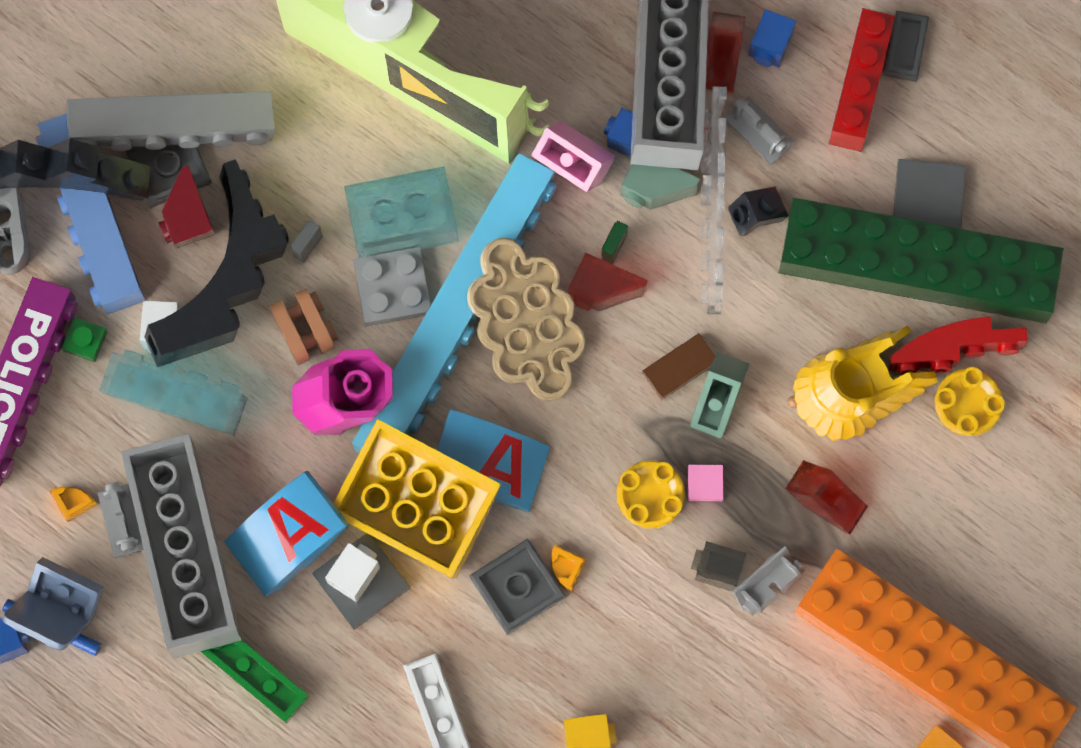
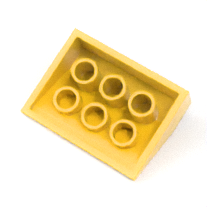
(416, 499)

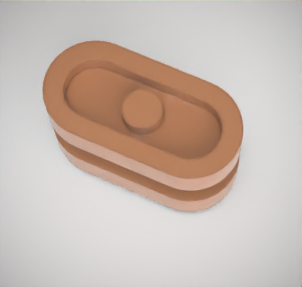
(321, 333)

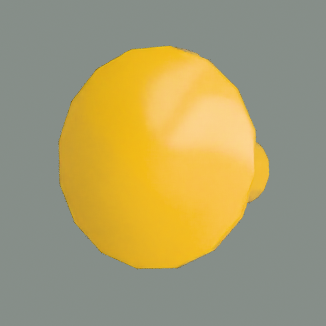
(968, 402)
(650, 494)

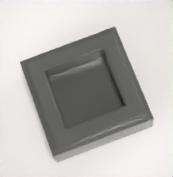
(306, 241)

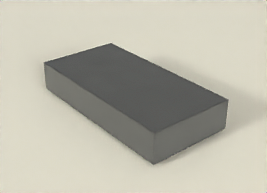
(906, 46)

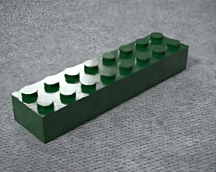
(921, 260)

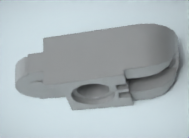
(13, 232)

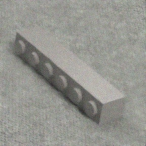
(172, 120)

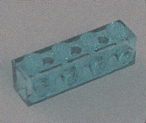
(174, 393)

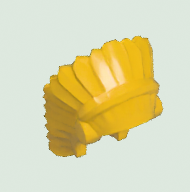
(853, 388)

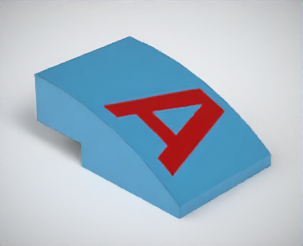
(498, 454)
(286, 533)

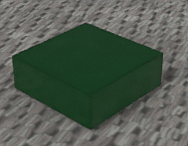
(614, 242)

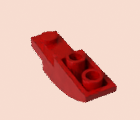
(942, 346)

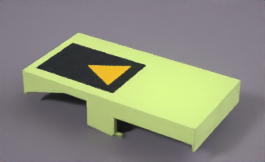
(473, 107)

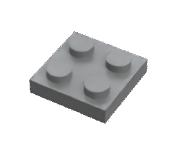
(392, 286)

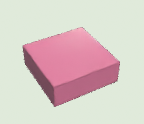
(705, 482)

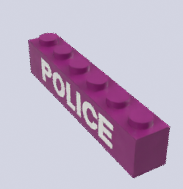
(27, 360)

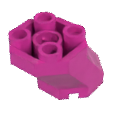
(342, 392)

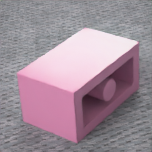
(573, 156)

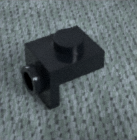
(757, 209)

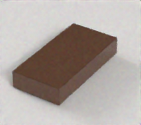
(679, 366)

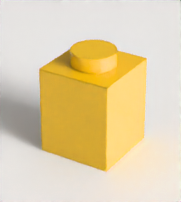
(589, 732)

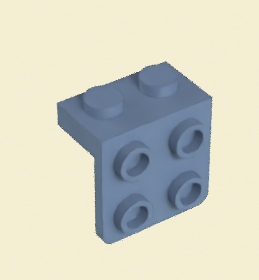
(55, 605)

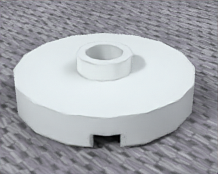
(378, 25)

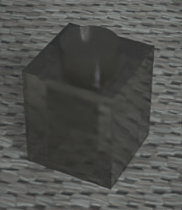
(718, 566)

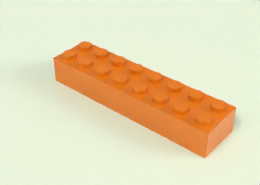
(932, 657)

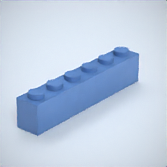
(98, 235)

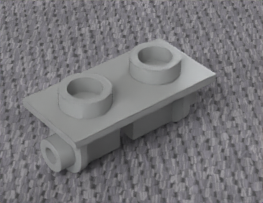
(759, 130)
(120, 519)
(755, 591)

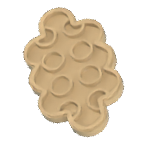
(526, 319)

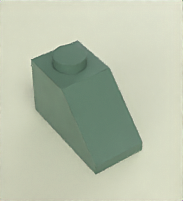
(657, 186)
(719, 395)

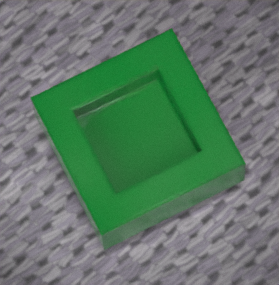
(84, 339)

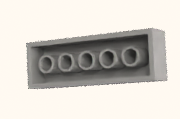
(670, 83)
(181, 546)

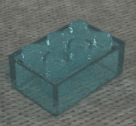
(402, 212)

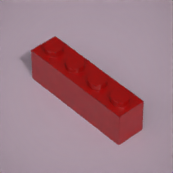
(861, 80)

